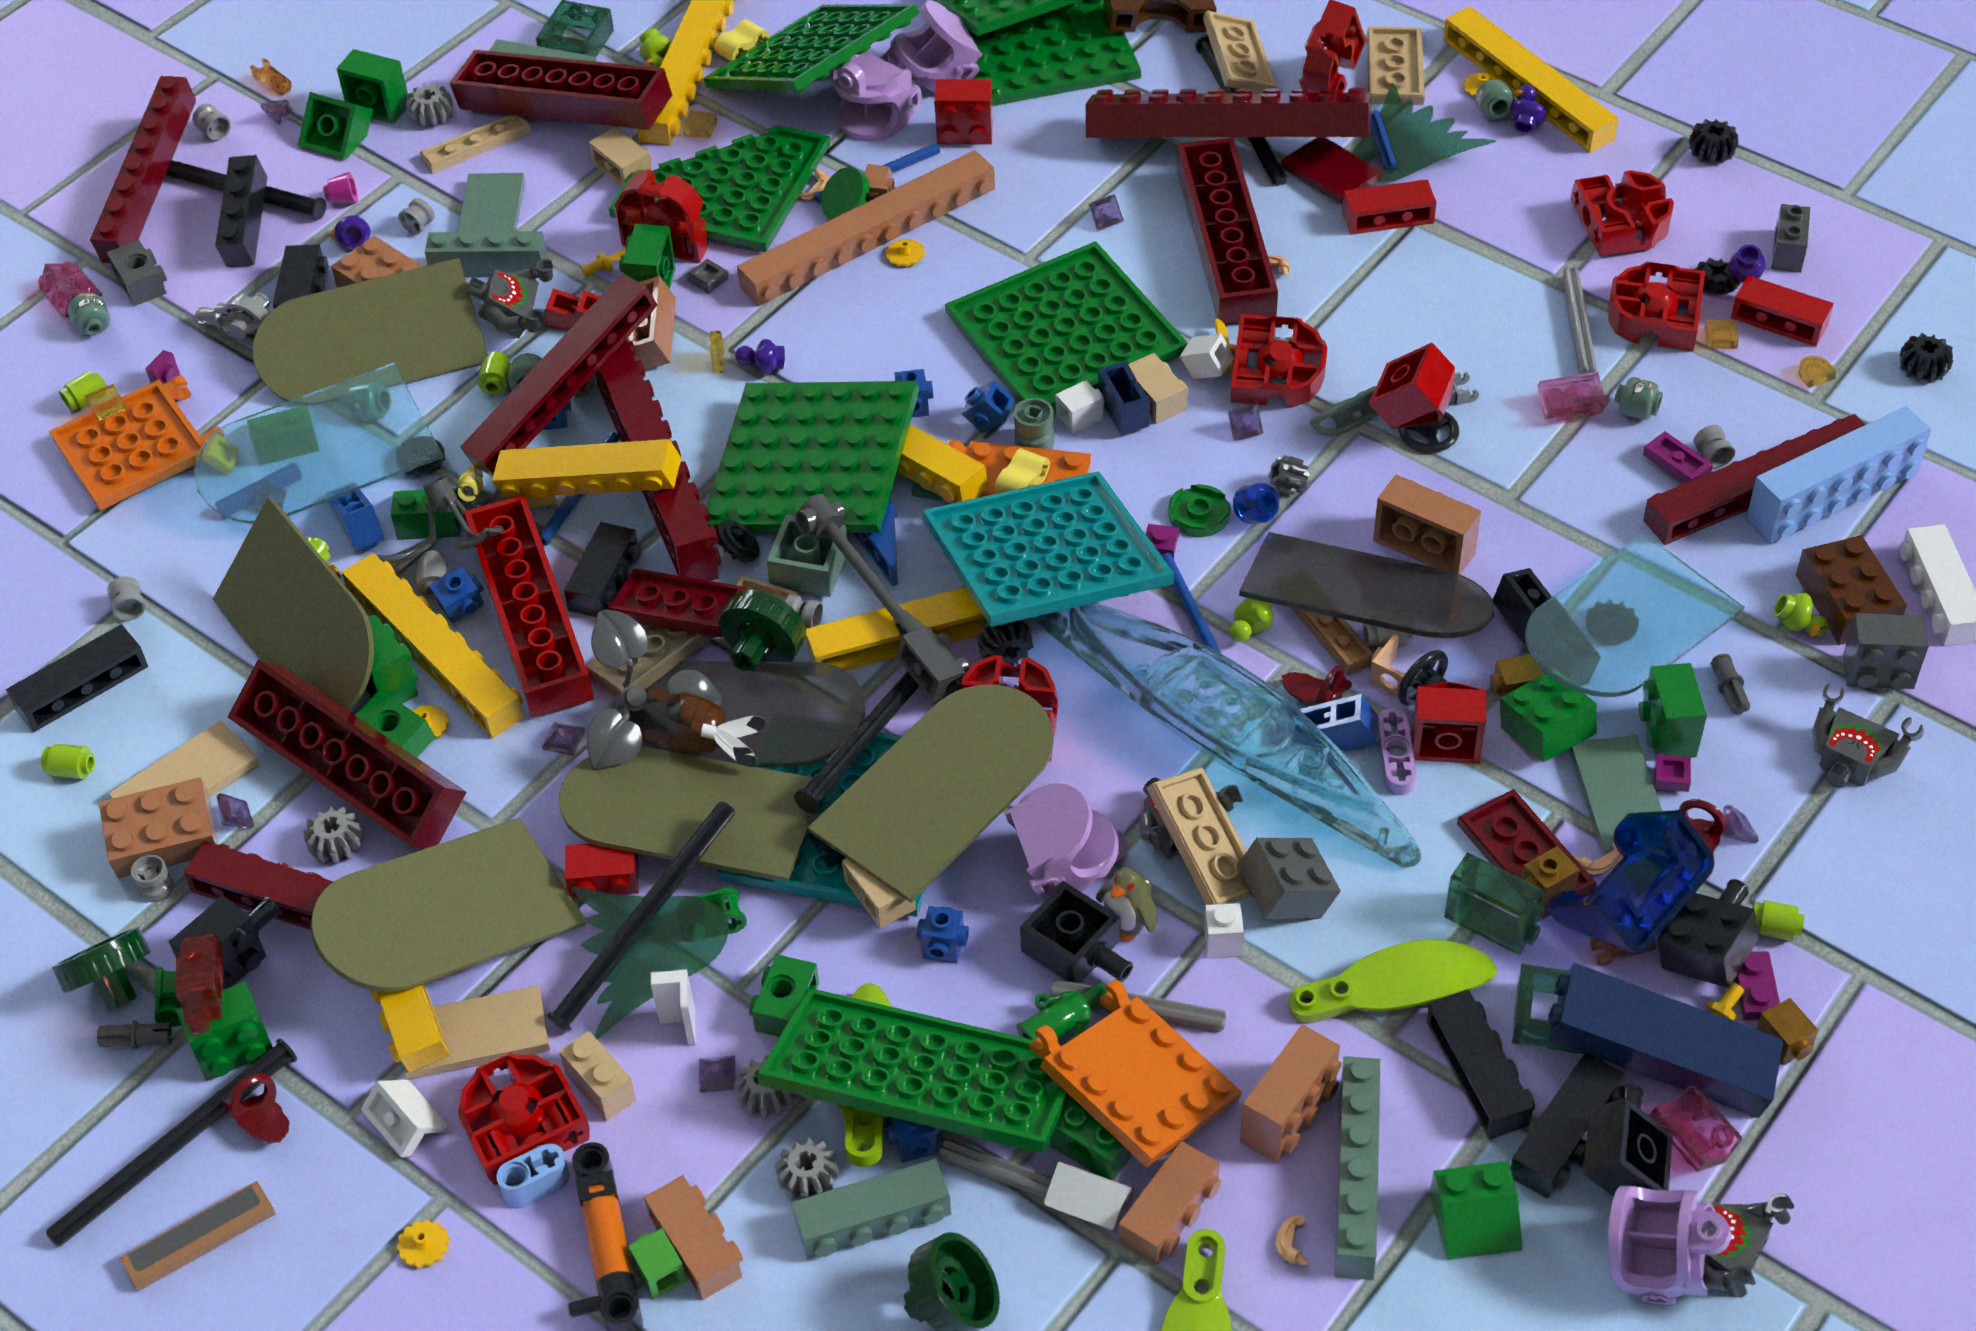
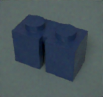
(1123, 398)

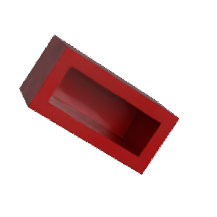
(601, 869)

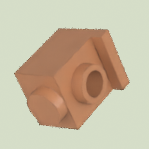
(879, 181)

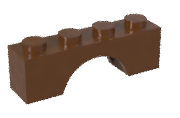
(1128, 14)

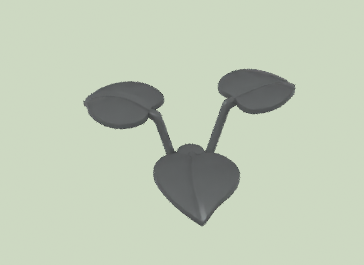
(444, 499)
(610, 736)

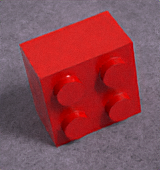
(963, 111)

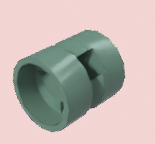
(1034, 423)

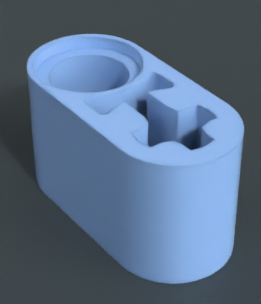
(550, 1173)

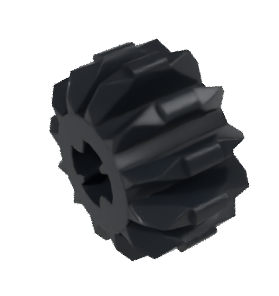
(1713, 141)
(1926, 357)
(1006, 640)

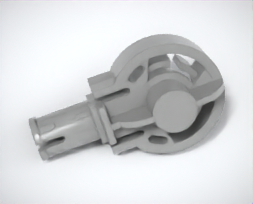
(229, 319)

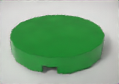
(844, 192)
(1199, 510)

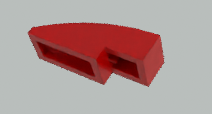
(566, 309)

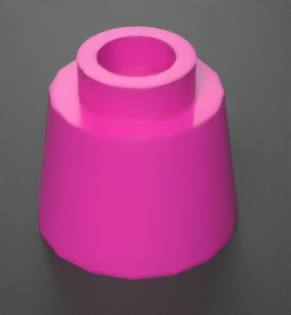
(341, 189)

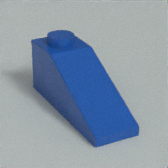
(358, 520)
(882, 545)
(1346, 721)

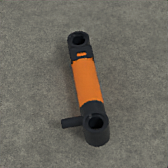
(606, 1242)

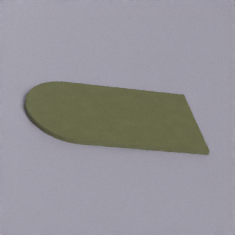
(404, 318)
(297, 609)
(939, 786)
(666, 795)
(442, 910)

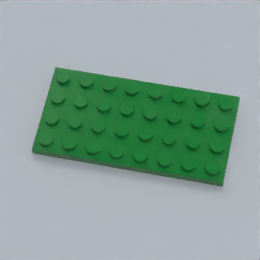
(916, 1070)

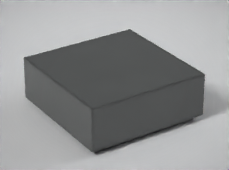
(708, 276)

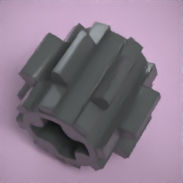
(1288, 475)

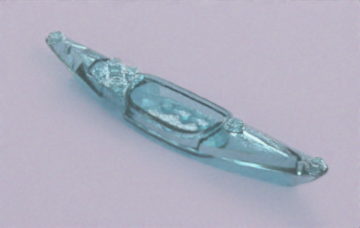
(1232, 720)

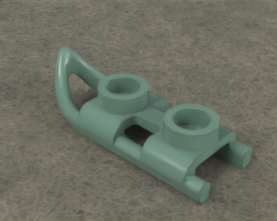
(1343, 412)

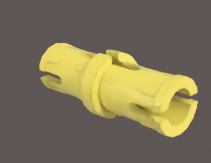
(474, 486)

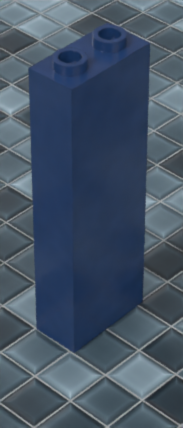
(1665, 1039)

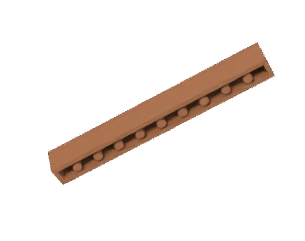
(865, 227)

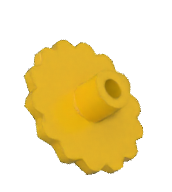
(1474, 81)
(905, 252)
(435, 718)
(423, 1244)

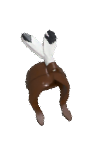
(706, 728)

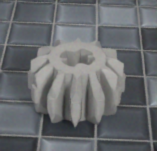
(429, 105)
(333, 835)
(759, 1097)
(815, 1159)

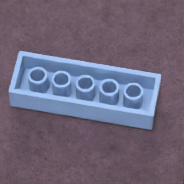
(1837, 474)

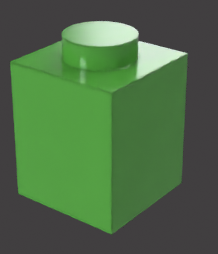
(657, 1263)

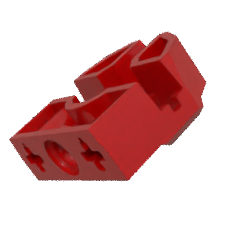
(1344, 41)
(677, 208)
(1642, 209)
(1631, 315)
(1297, 361)
(1032, 676)
(501, 1117)

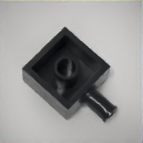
(236, 932)
(1074, 936)
(1710, 936)
(1627, 1145)

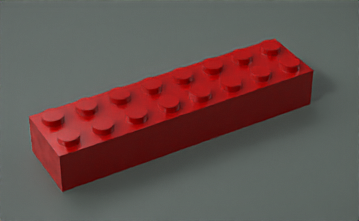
(530, 608)

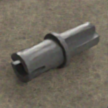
(1730, 683)
(134, 1034)

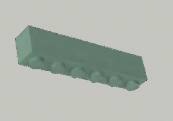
(1358, 1168)

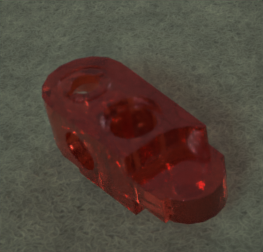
(200, 981)

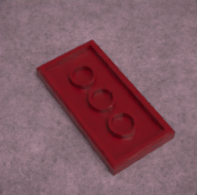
(674, 601)
(1513, 835)

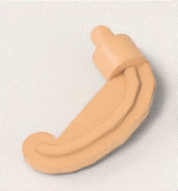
(822, 179)
(1282, 263)
(1602, 864)
(1285, 1240)

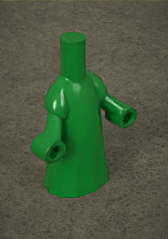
(1062, 1012)

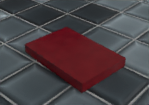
(1330, 168)

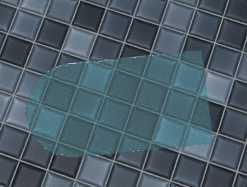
(315, 447)
(1624, 618)

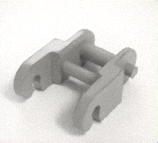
(1462, 396)

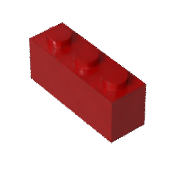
(1389, 206)
(1782, 310)

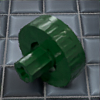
(773, 631)
(105, 966)
(966, 1280)

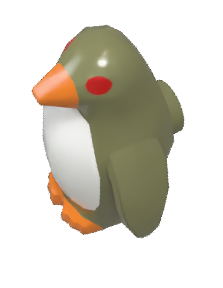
(1131, 899)

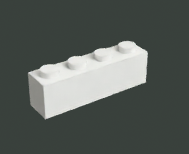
(1941, 582)

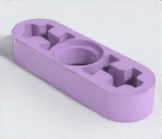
(1391, 763)

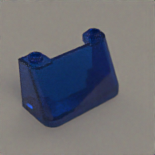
(1647, 888)

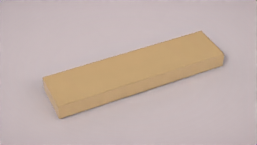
(475, 142)

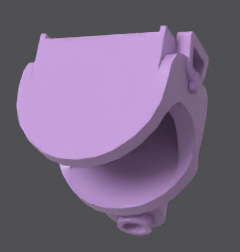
(936, 49)
(874, 97)
(1064, 838)
(1662, 1242)

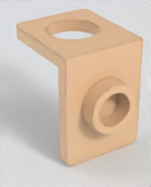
(1380, 665)

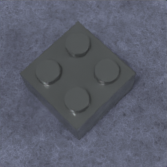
(1885, 651)
(1288, 878)

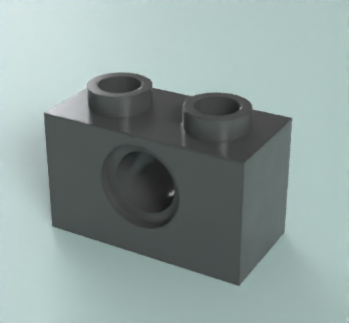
(1791, 237)
(137, 272)

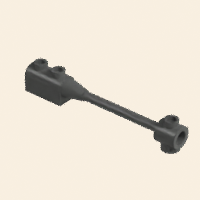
(920, 650)

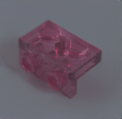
(62, 283)
(1572, 395)
(1698, 1129)

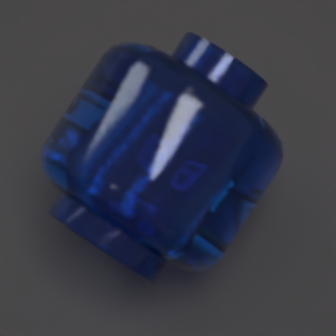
(1256, 503)

